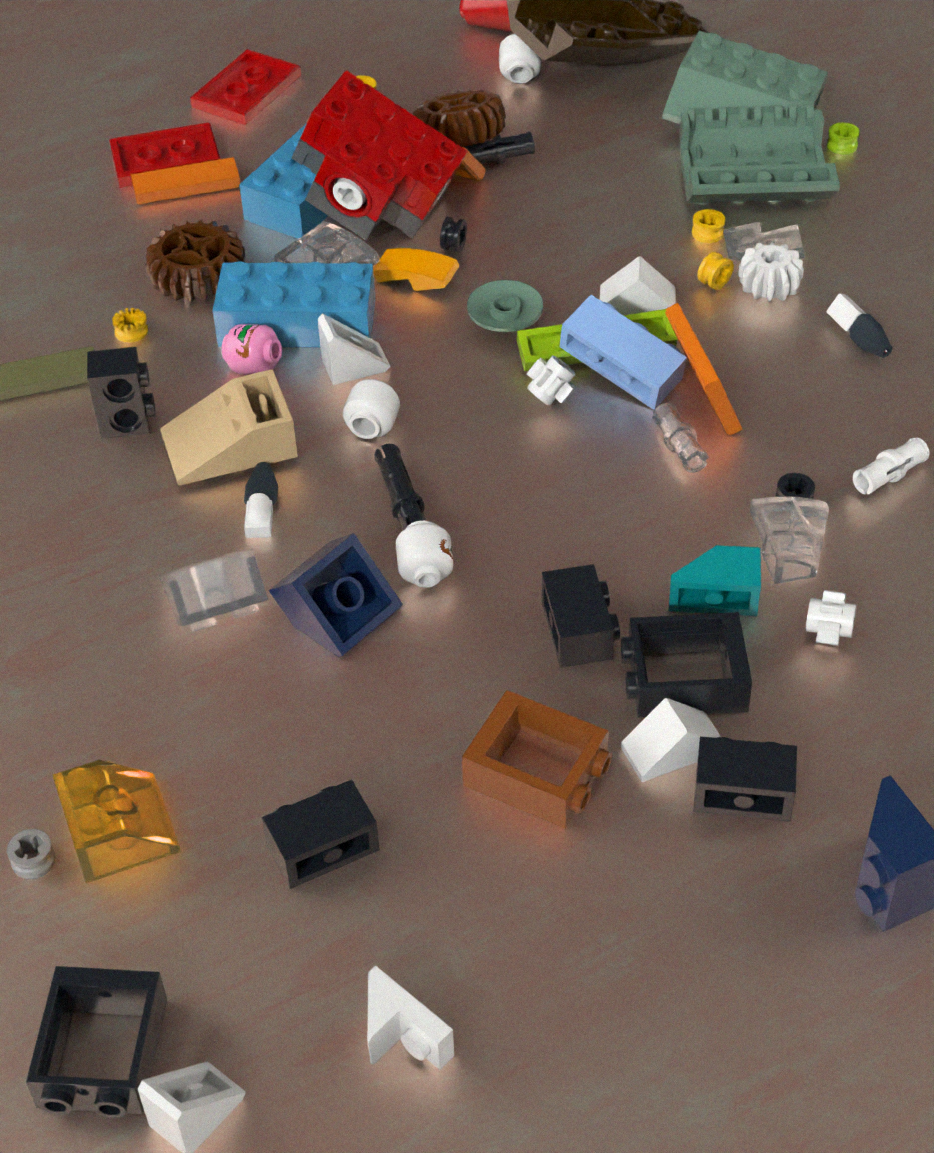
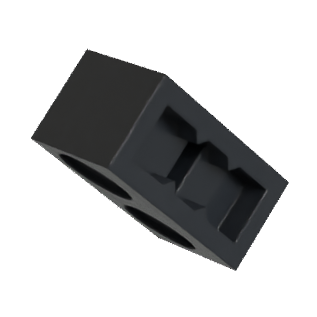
(119, 392)

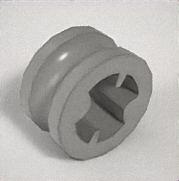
(36, 866)

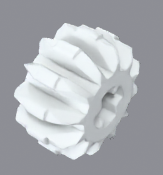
(770, 271)

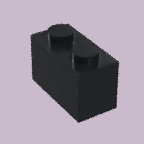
(579, 615)
(745, 778)
(321, 833)

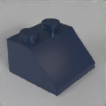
(337, 595)
(897, 861)

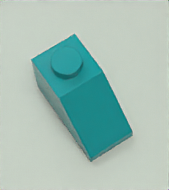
(719, 582)

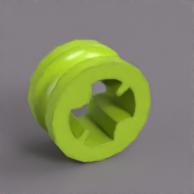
(843, 138)

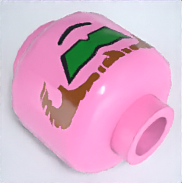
(251, 348)

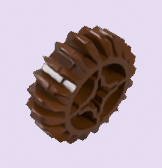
(464, 116)
(190, 259)

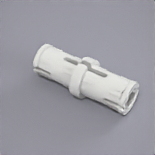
(890, 465)

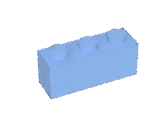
(622, 351)

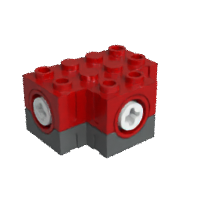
(374, 160)

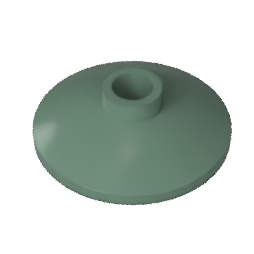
(505, 305)

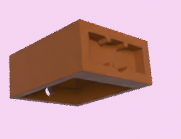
(521, 790)

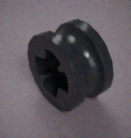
(453, 234)
(795, 483)

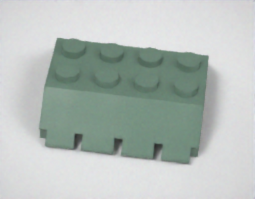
(738, 75)
(755, 157)

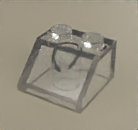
(214, 588)

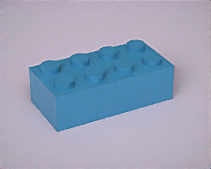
(277, 193)
(293, 298)

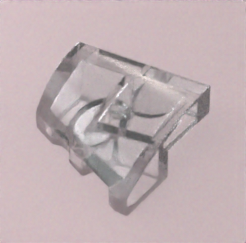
(327, 245)
(790, 535)

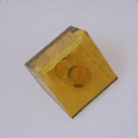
(114, 817)

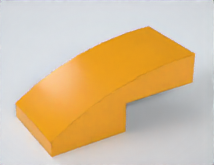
(423, 268)

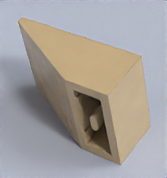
(231, 430)

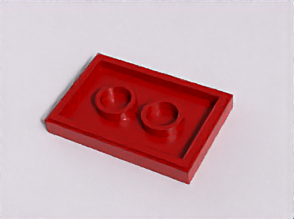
(246, 87)
(162, 150)

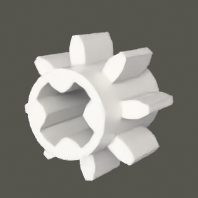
(551, 380)
(831, 617)

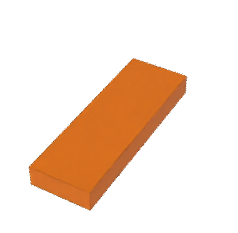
(185, 180)

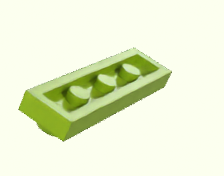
(545, 341)

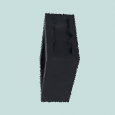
(688, 635)
(98, 993)

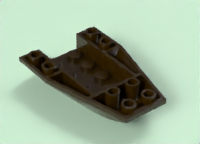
(603, 29)

